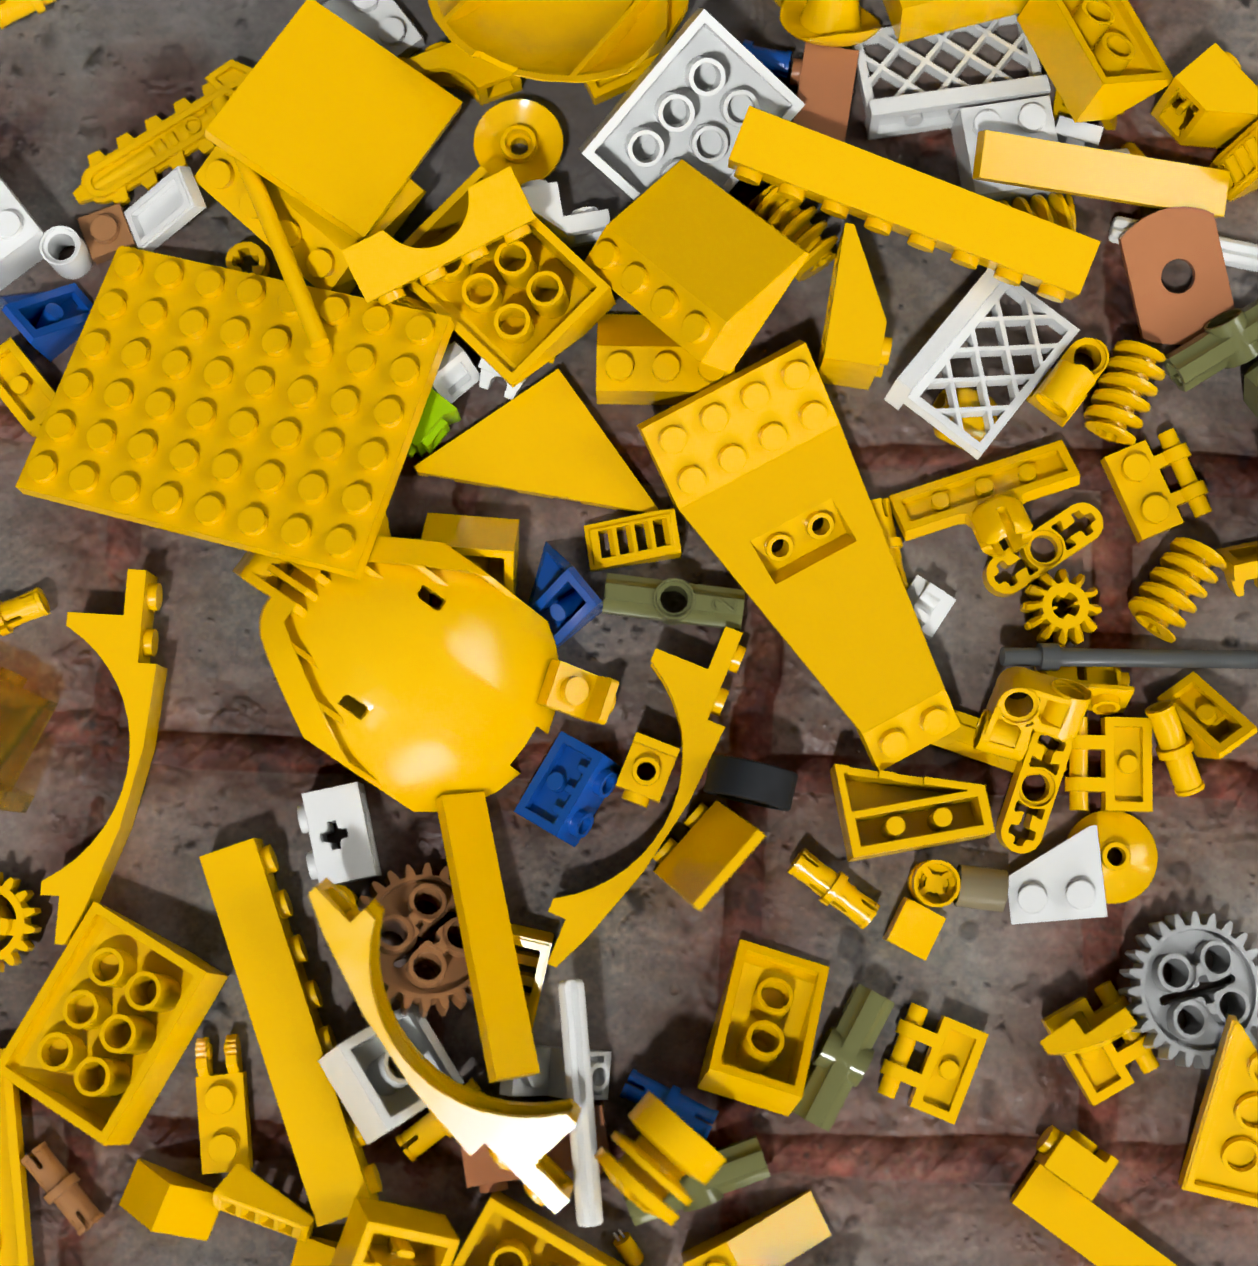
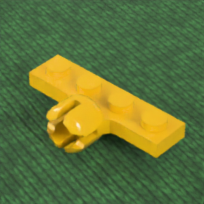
(988, 498)

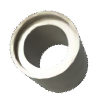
(982, 888)

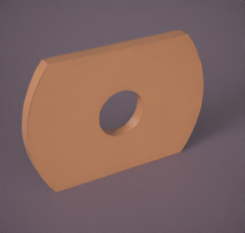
(1146, 249)

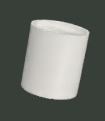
(57, 239)

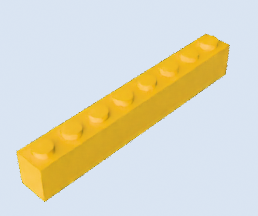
(913, 205)
(289, 1026)

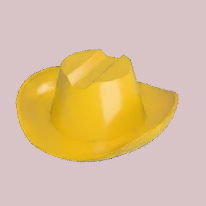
(828, 22)

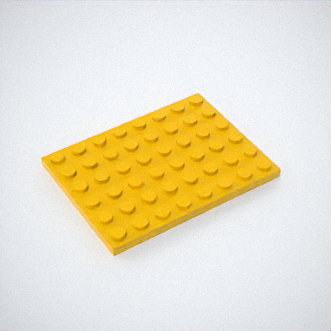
(223, 423)

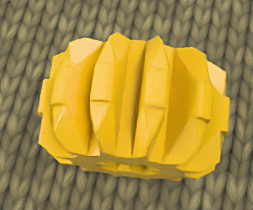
(1078, 605)

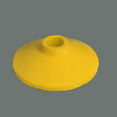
(516, 123)
(1137, 848)

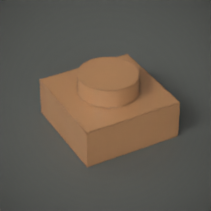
(106, 232)

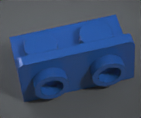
(568, 789)

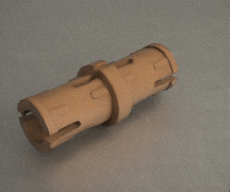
(62, 1188)

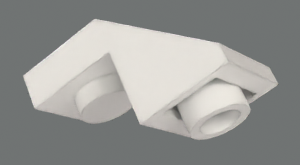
(574, 230)
(552, 1079)

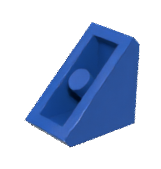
(49, 318)
(562, 596)

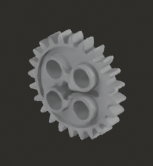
(1183, 946)

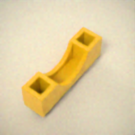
(454, 68)
(494, 212)

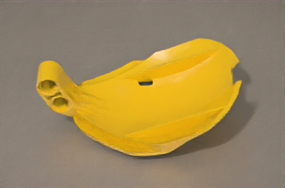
(560, 37)
(440, 687)

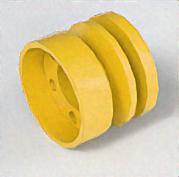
(659, 1159)

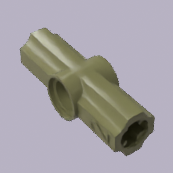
(1226, 344)
(705, 604)
(843, 1056)
(742, 1168)

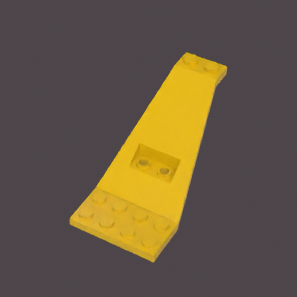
(760, 466)

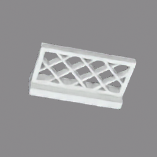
(938, 109)
(947, 345)

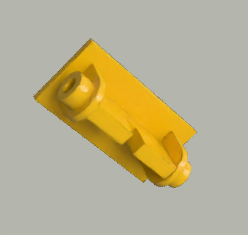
(1107, 685)

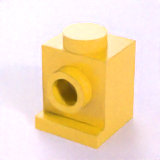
(652, 751)
(1073, 1160)

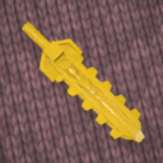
(162, 146)

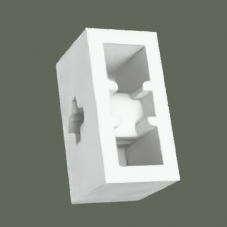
(349, 810)

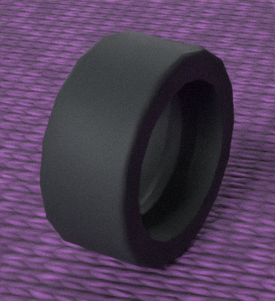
(750, 782)

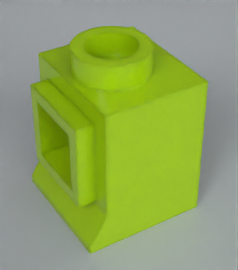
(433, 424)

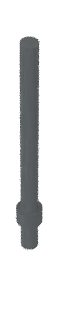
(1052, 657)

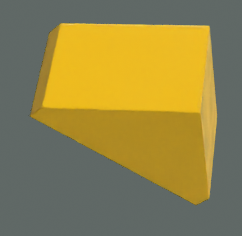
(169, 1202)

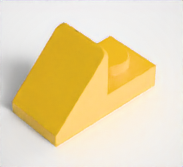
(1208, 717)

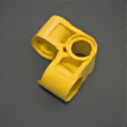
(1068, 383)
(1051, 707)

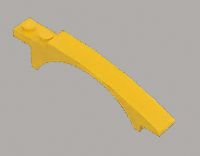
(126, 648)
(693, 695)
(513, 1130)

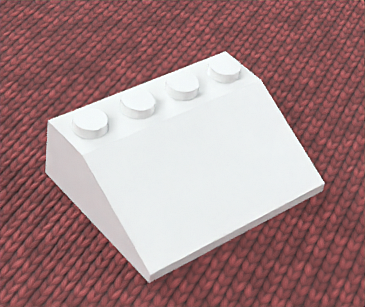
(687, 109)

